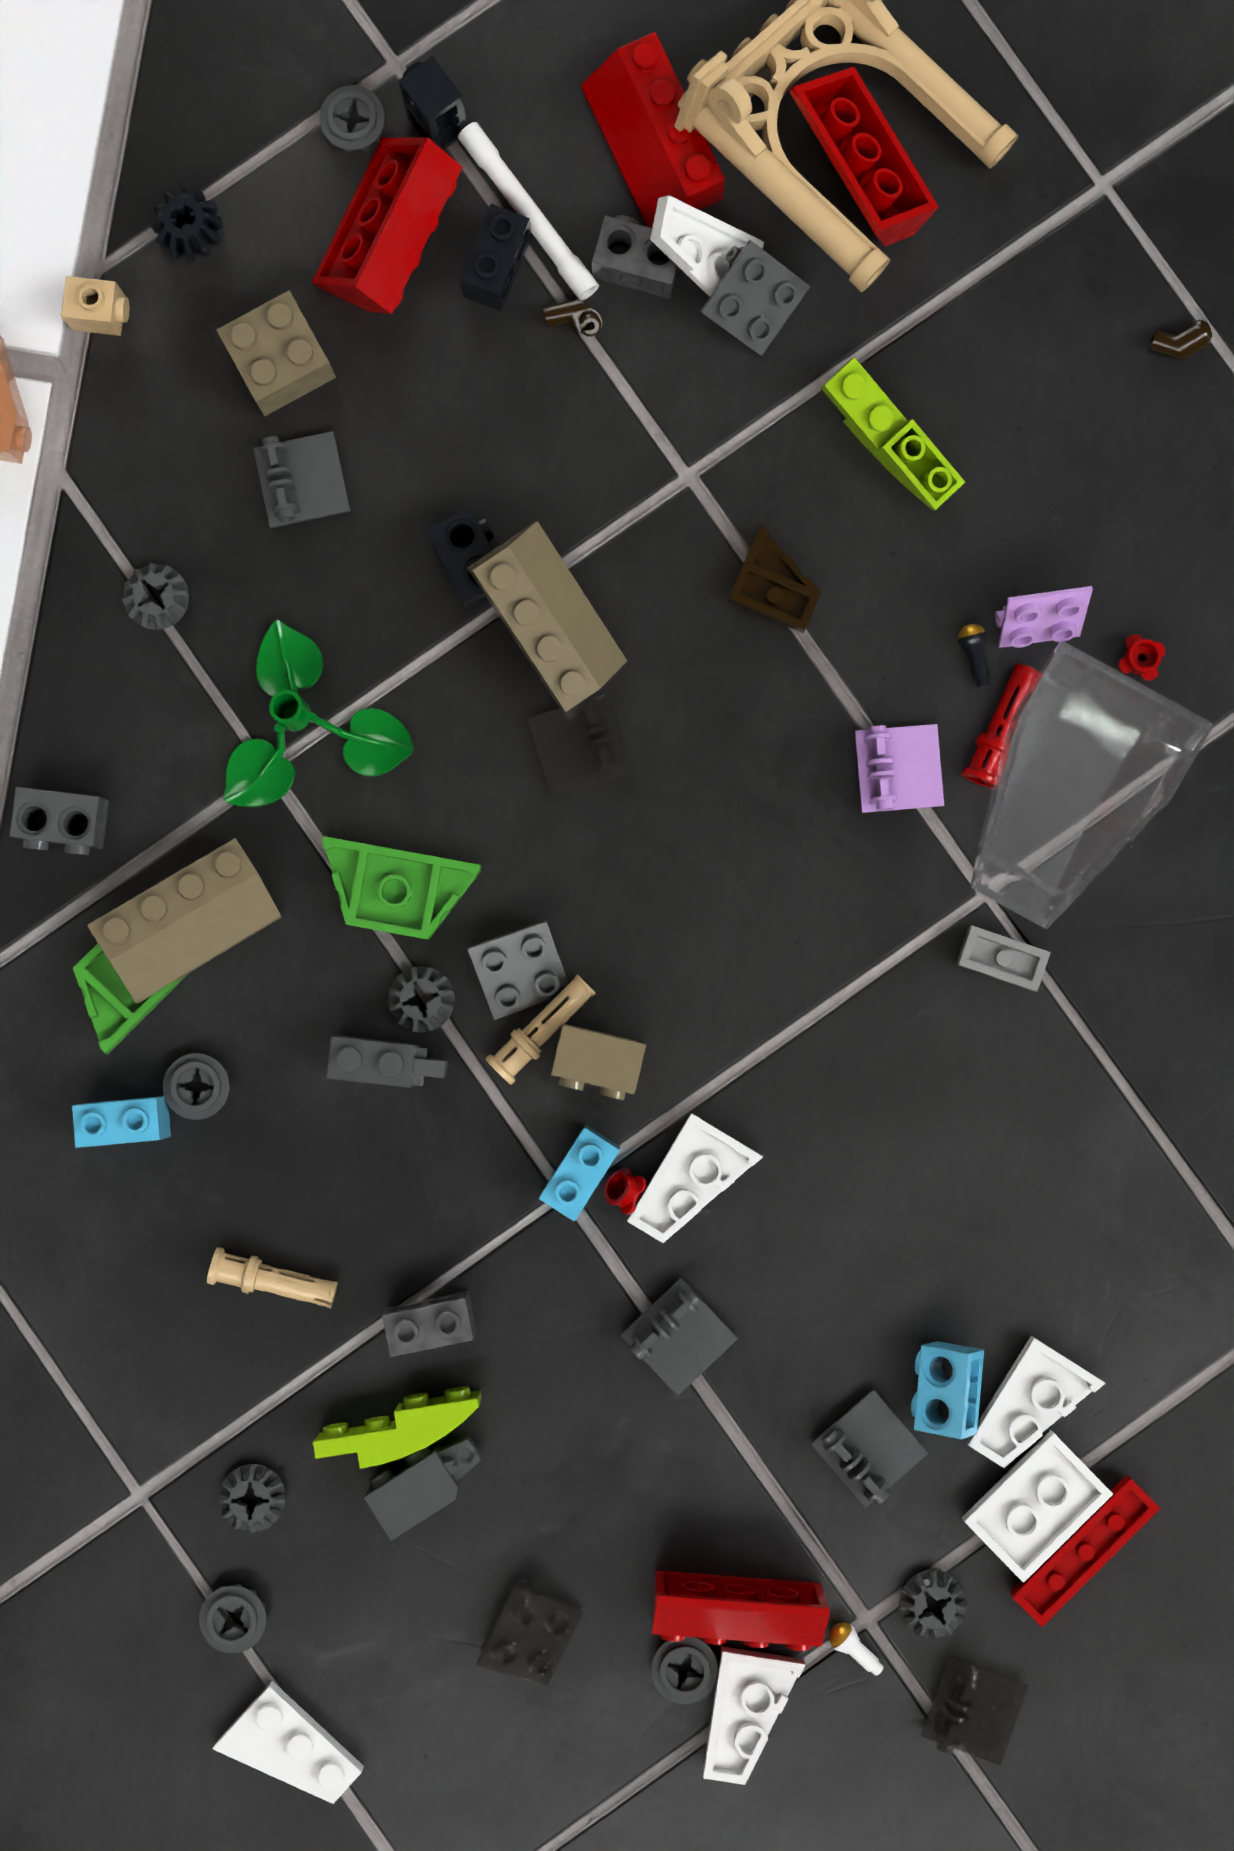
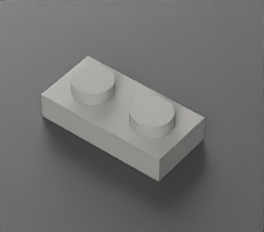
(1003, 958)

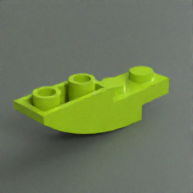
(890, 437)
(416, 1425)

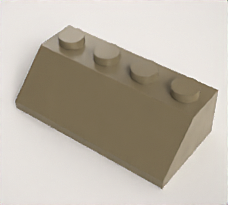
(548, 616)
(185, 920)

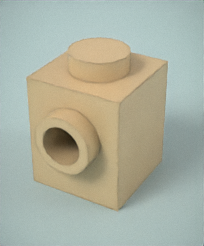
(94, 306)

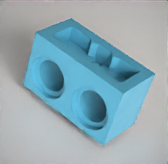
(121, 1121)
(579, 1173)
(959, 1392)

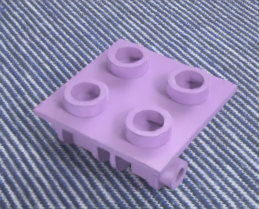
(1043, 617)
(899, 768)

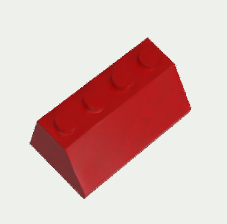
(636, 110)
(866, 154)
(388, 223)
(739, 1610)

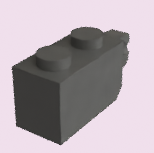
(381, 1062)
(420, 1486)

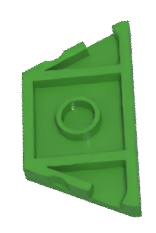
(396, 887)
(109, 1001)

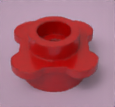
(1153, 655)
(624, 1190)

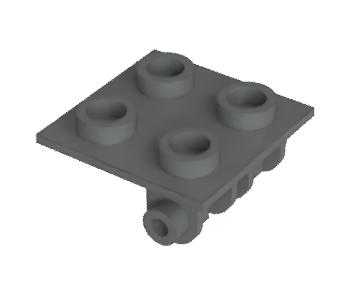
(754, 296)
(301, 478)
(519, 969)
(678, 1336)
(869, 1449)

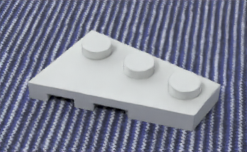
(696, 241)
(689, 1177)
(1030, 1400)
(746, 1702)
(290, 1746)

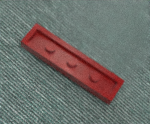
(1085, 1551)

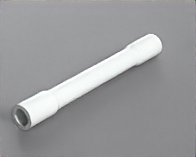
(488, 158)

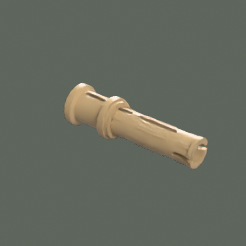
(526, 1043)
(253, 1275)

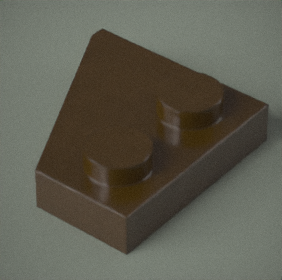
(774, 585)

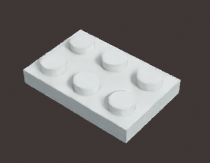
(1037, 1506)

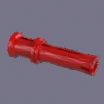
(989, 743)

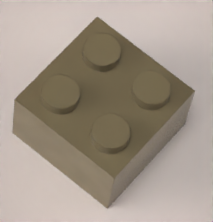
(276, 353)
(598, 1060)

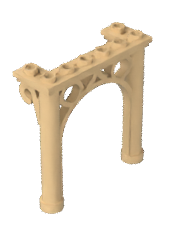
(721, 109)

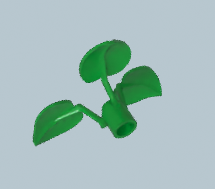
(293, 662)

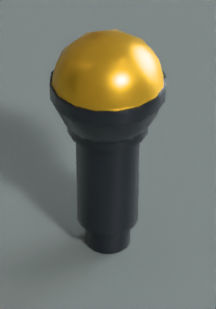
(973, 640)

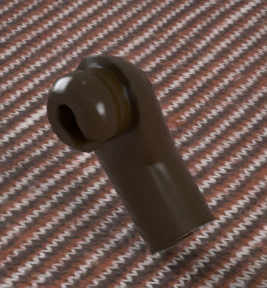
(576, 314)
(1184, 344)

